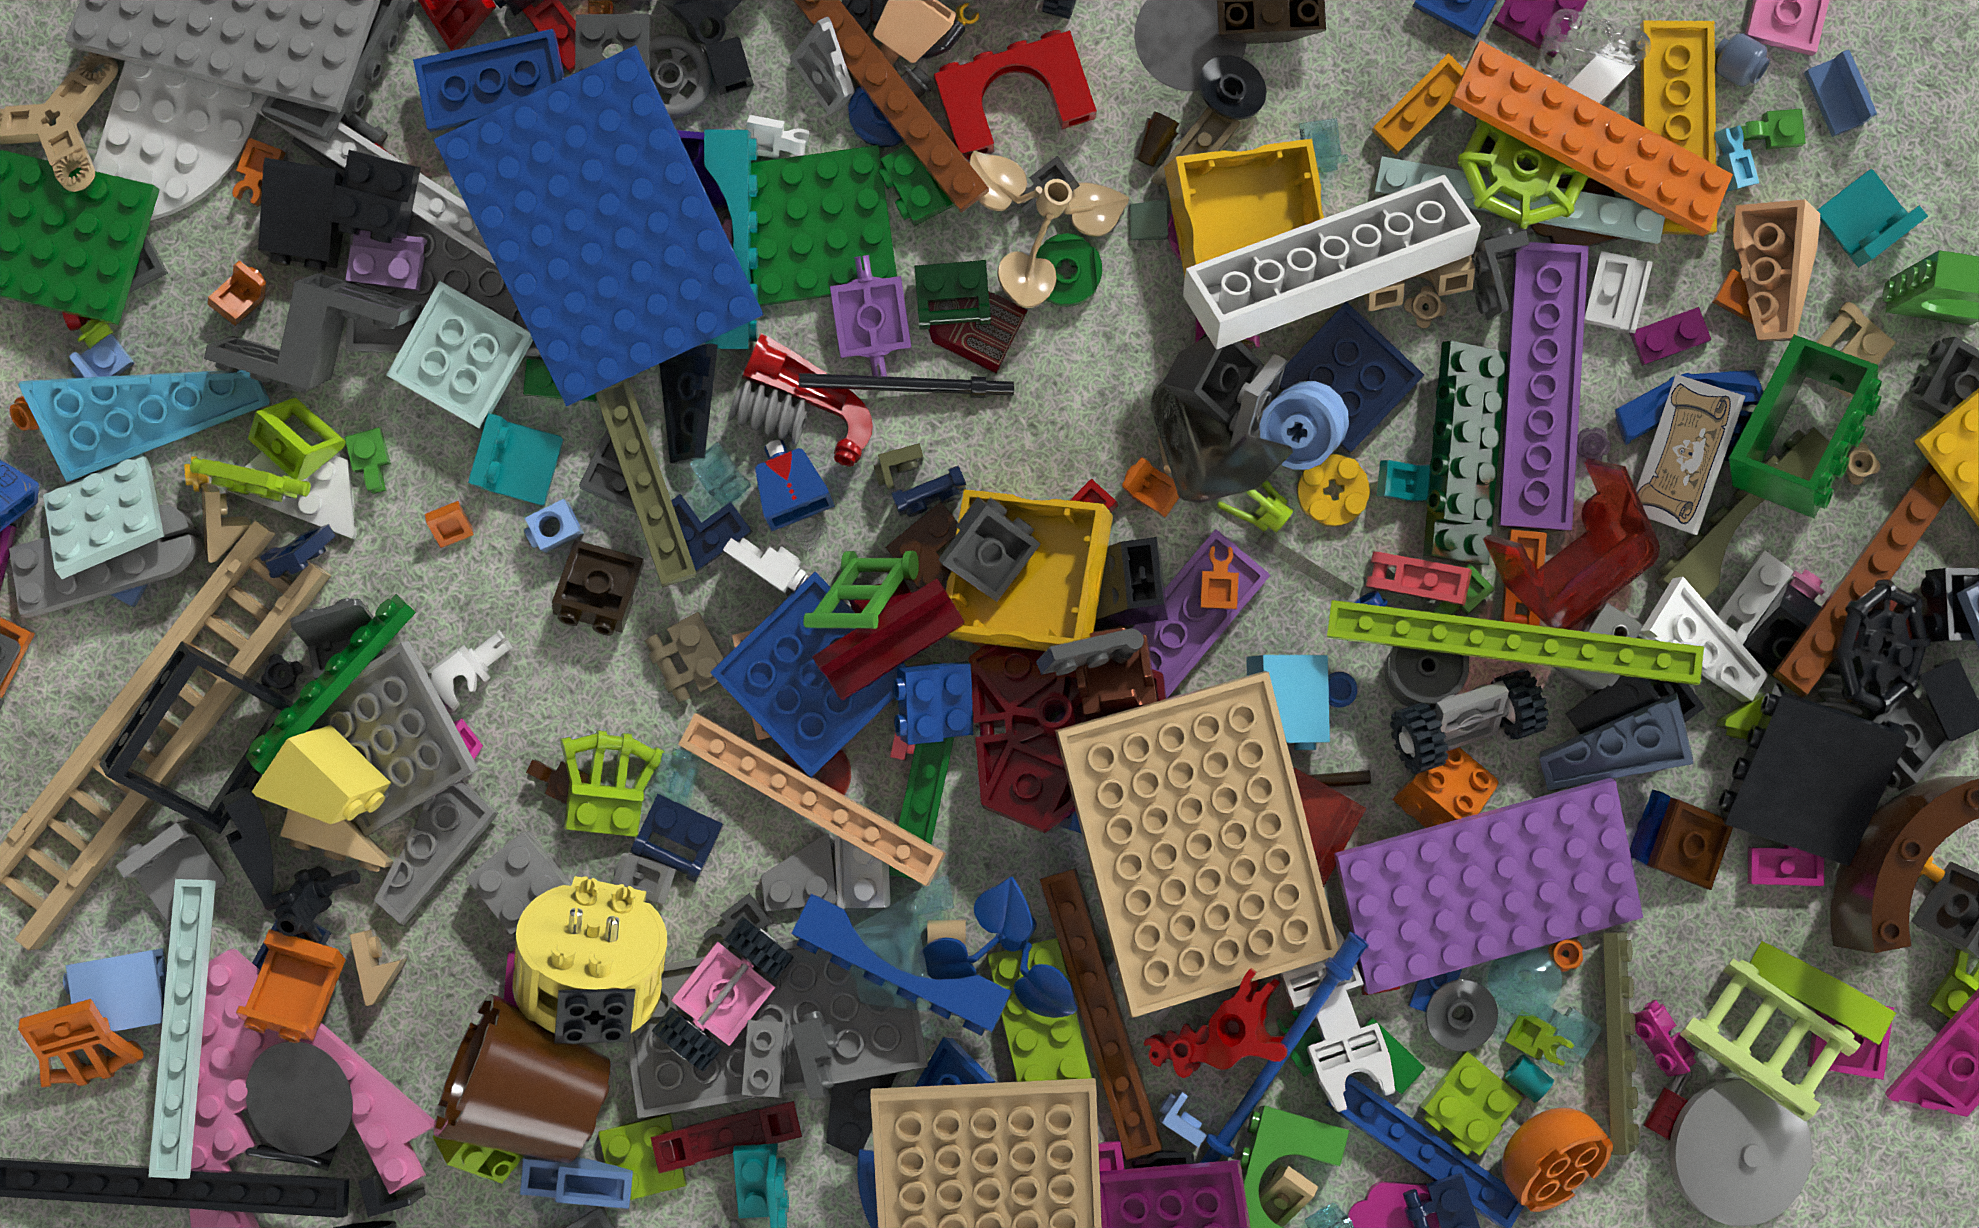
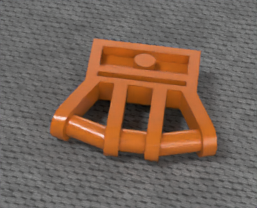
(71, 1029)

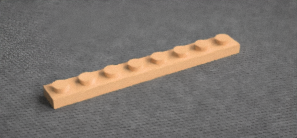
(812, 799)

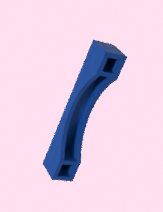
(969, 998)

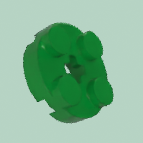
(1080, 255)

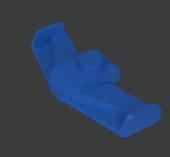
(1646, 410)

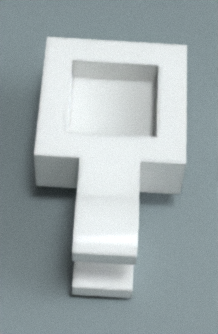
(773, 138)

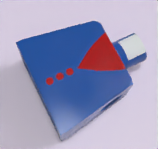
(790, 486)

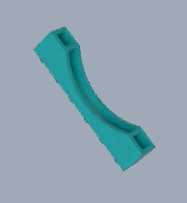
(729, 162)

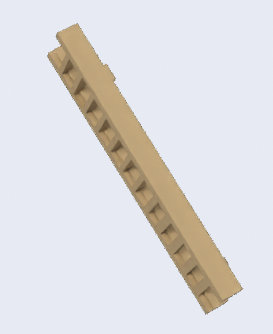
(177, 751)

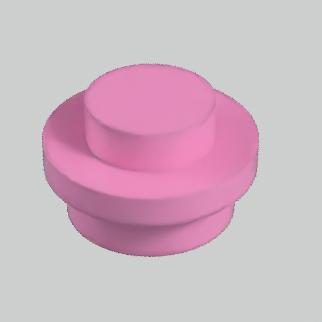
(1807, 584)

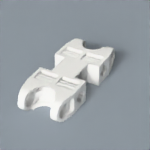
(1339, 1033)

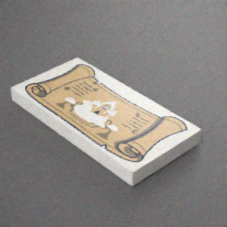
(1688, 453)

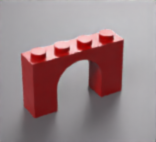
(1049, 60)

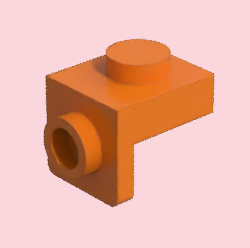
(239, 294)
(1151, 487)

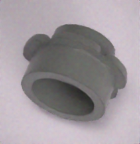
(917, 80)

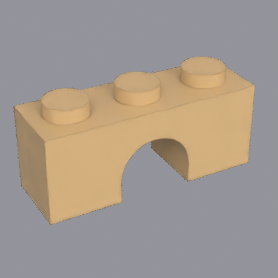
(1447, 279)

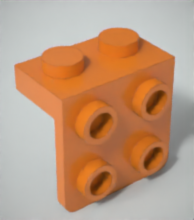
(1447, 791)

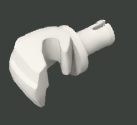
(468, 664)

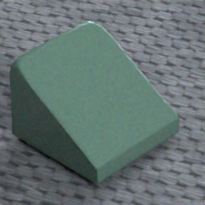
(1149, 220)

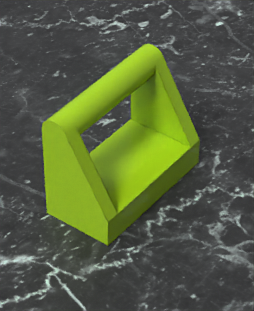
(285, 446)

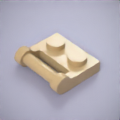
(1867, 343)

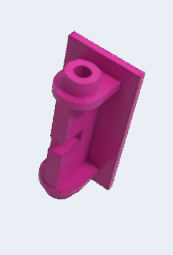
(1670, 1053)

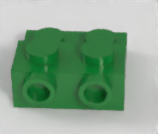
(917, 190)

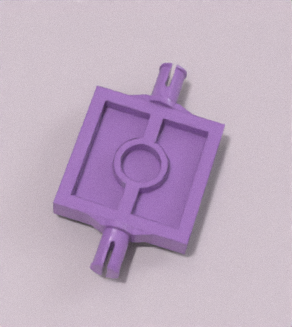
(870, 316)

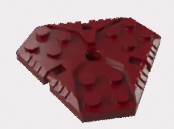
(1024, 768)

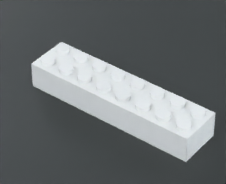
(1330, 261)

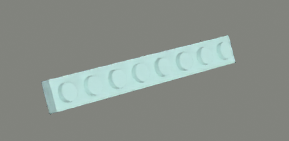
(1591, 213)
(182, 1029)

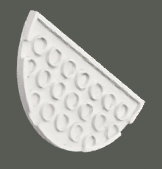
(174, 134)

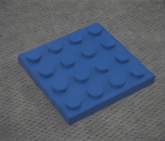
(787, 691)

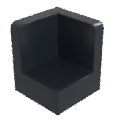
(729, 65)

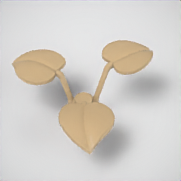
(1093, 211)

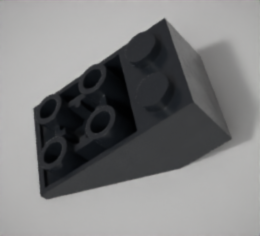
(1132, 585)
(1628, 696)

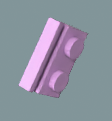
(386, 264)

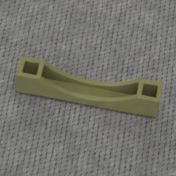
(1706, 551)

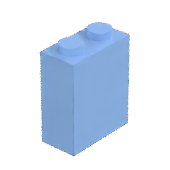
(123, 987)

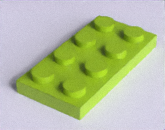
(1038, 1044)

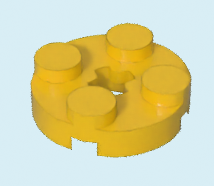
(1321, 507)

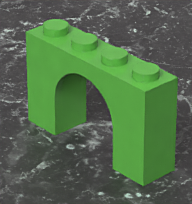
(1937, 289)
(1282, 1134)

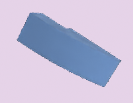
(577, 1182)

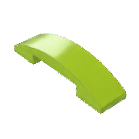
(1823, 992)

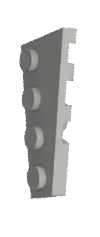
(433, 847)

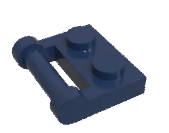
(944, 488)
(683, 827)

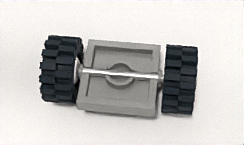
(1462, 719)

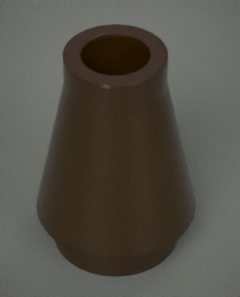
(1156, 138)

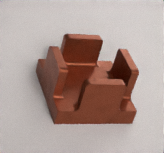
(1116, 685)

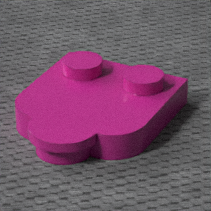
(1386, 1206)

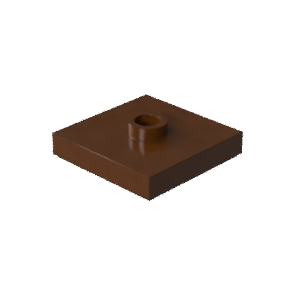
(1690, 844)

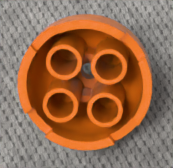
(1552, 1151)

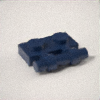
(1448, 1200)

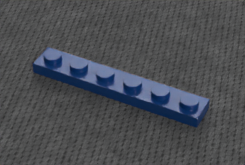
(1427, 1151)

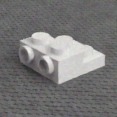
(775, 567)

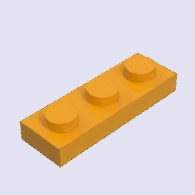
(1419, 105)

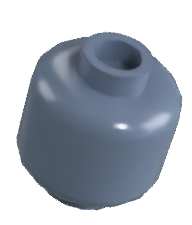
(1741, 60)

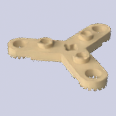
(68, 105)

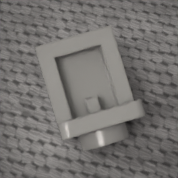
(644, 876)

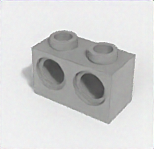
(765, 1059)

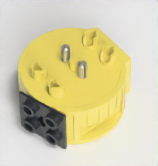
(589, 961)

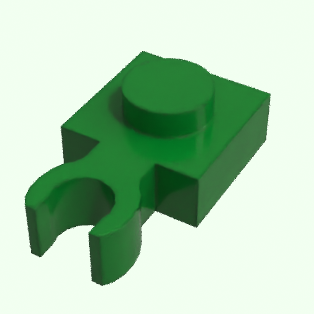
(1299, 1054)

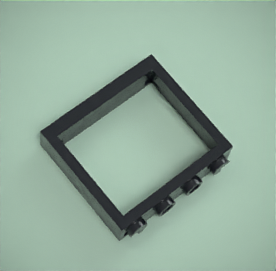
(149, 714)

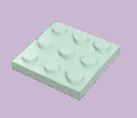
(460, 355)
(102, 516)

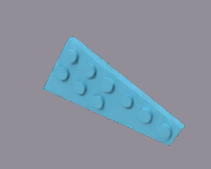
(118, 417)

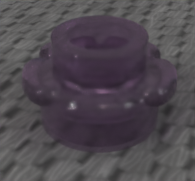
(1599, 437)

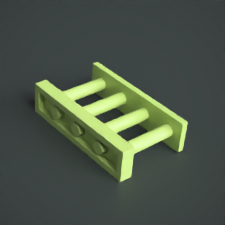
(1768, 1076)

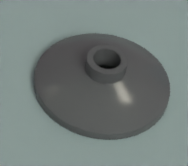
(1473, 1026)

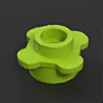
(94, 332)

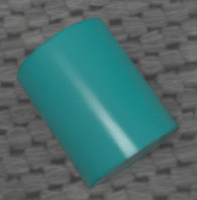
(1529, 1078)

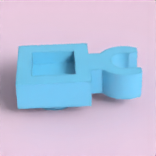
(1735, 158)

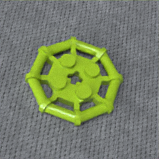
(1515, 182)

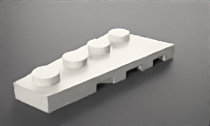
(1687, 619)

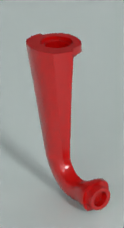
(780, 369)

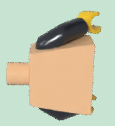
(917, 27)

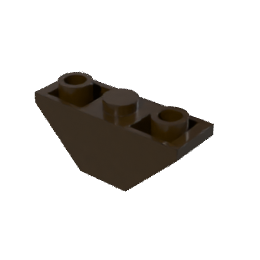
(1270, 20)

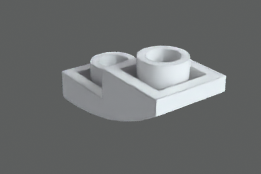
(1600, 78)

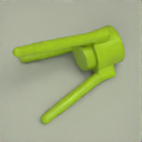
(1272, 511)

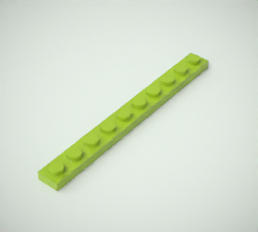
(1516, 642)

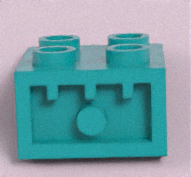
(1867, 218)
(515, 460)
(761, 1183)

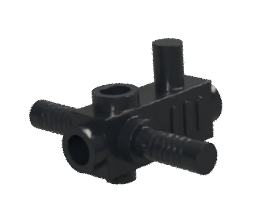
(307, 899)

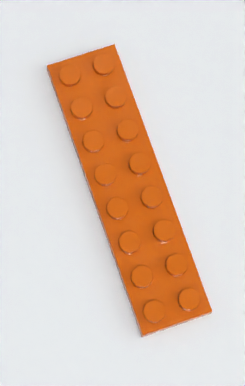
(1591, 138)

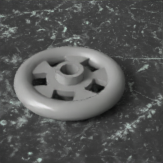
(700, 77)

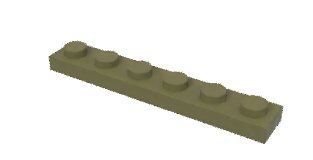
(645, 483)
(1621, 1058)

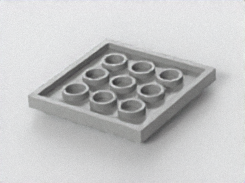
(402, 731)

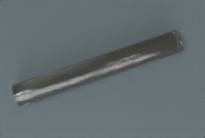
(1305, 565)

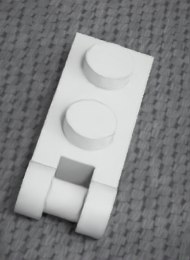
(1754, 594)

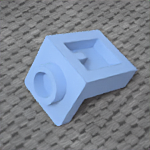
(102, 360)
(1184, 1125)

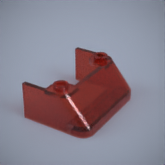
(1592, 567)

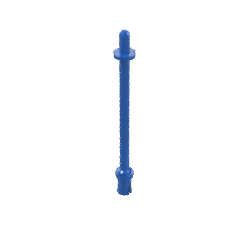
(1337, 971)

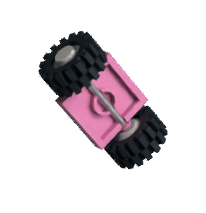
(722, 994)

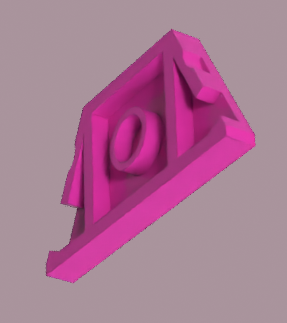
(1947, 1068)

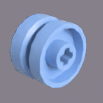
(1307, 419)

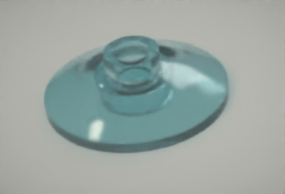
(1530, 996)

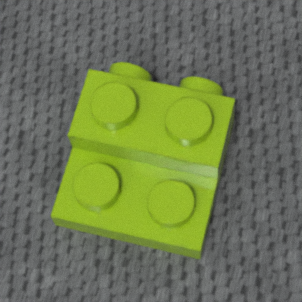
(1470, 1104)

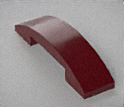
(719, 1135)

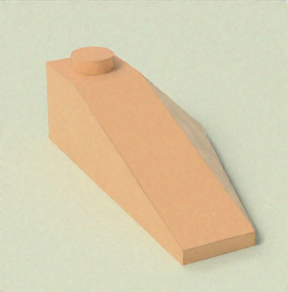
(1777, 260)

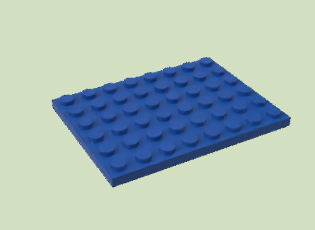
(599, 225)

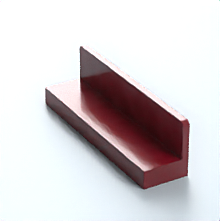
(900, 635)

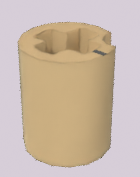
(946, 929)

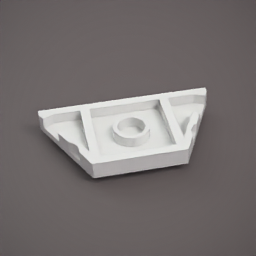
(327, 502)

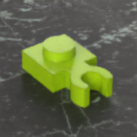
(1536, 1037)

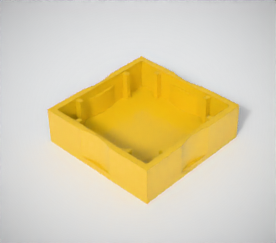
(1241, 197)
(1057, 588)

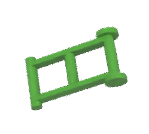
(877, 594)

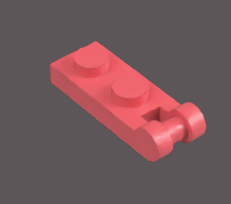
(1420, 578)

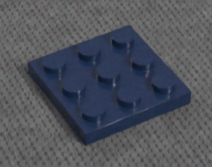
(1358, 367)

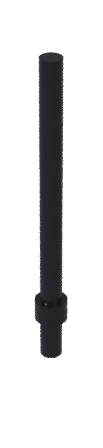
(976, 386)

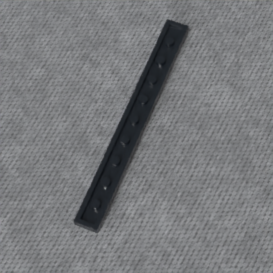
(202, 1190)

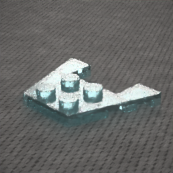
(897, 940)

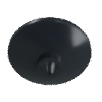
(1239, 79)

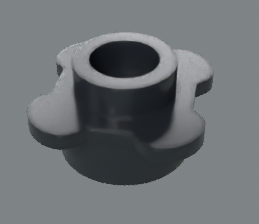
(275, 666)

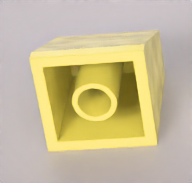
(322, 778)

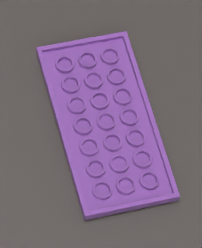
(1489, 885)

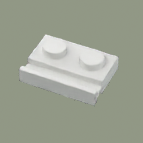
(1618, 292)
(860, 877)

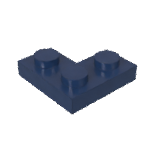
(708, 538)

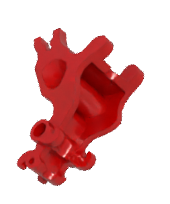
(1232, 1033)

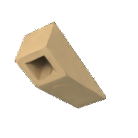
(337, 840)

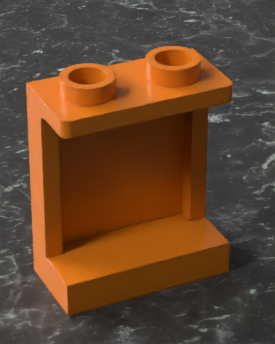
(292, 987)

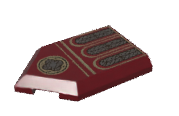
(975, 342)

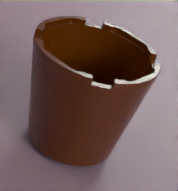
(520, 1088)

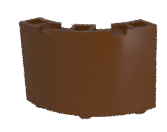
(1877, 888)

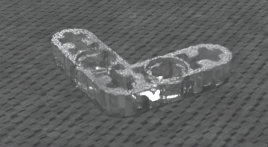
(1568, 43)

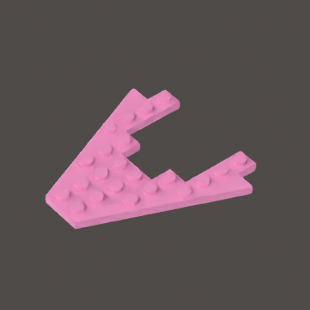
(228, 1050)

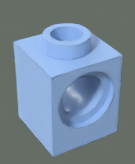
(569, 526)

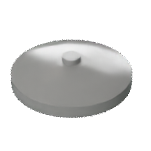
(1739, 1153)

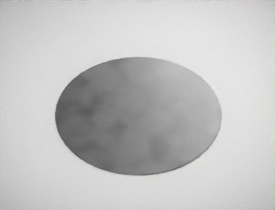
(1179, 39)
(299, 1098)

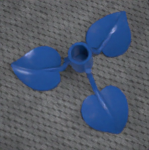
(1005, 912)

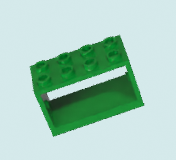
(1826, 365)

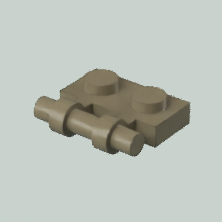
(697, 650)

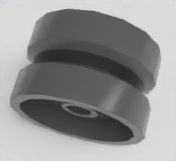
(1414, 686)

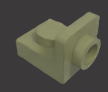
(903, 459)

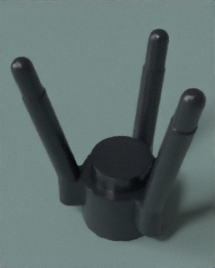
(318, 1161)

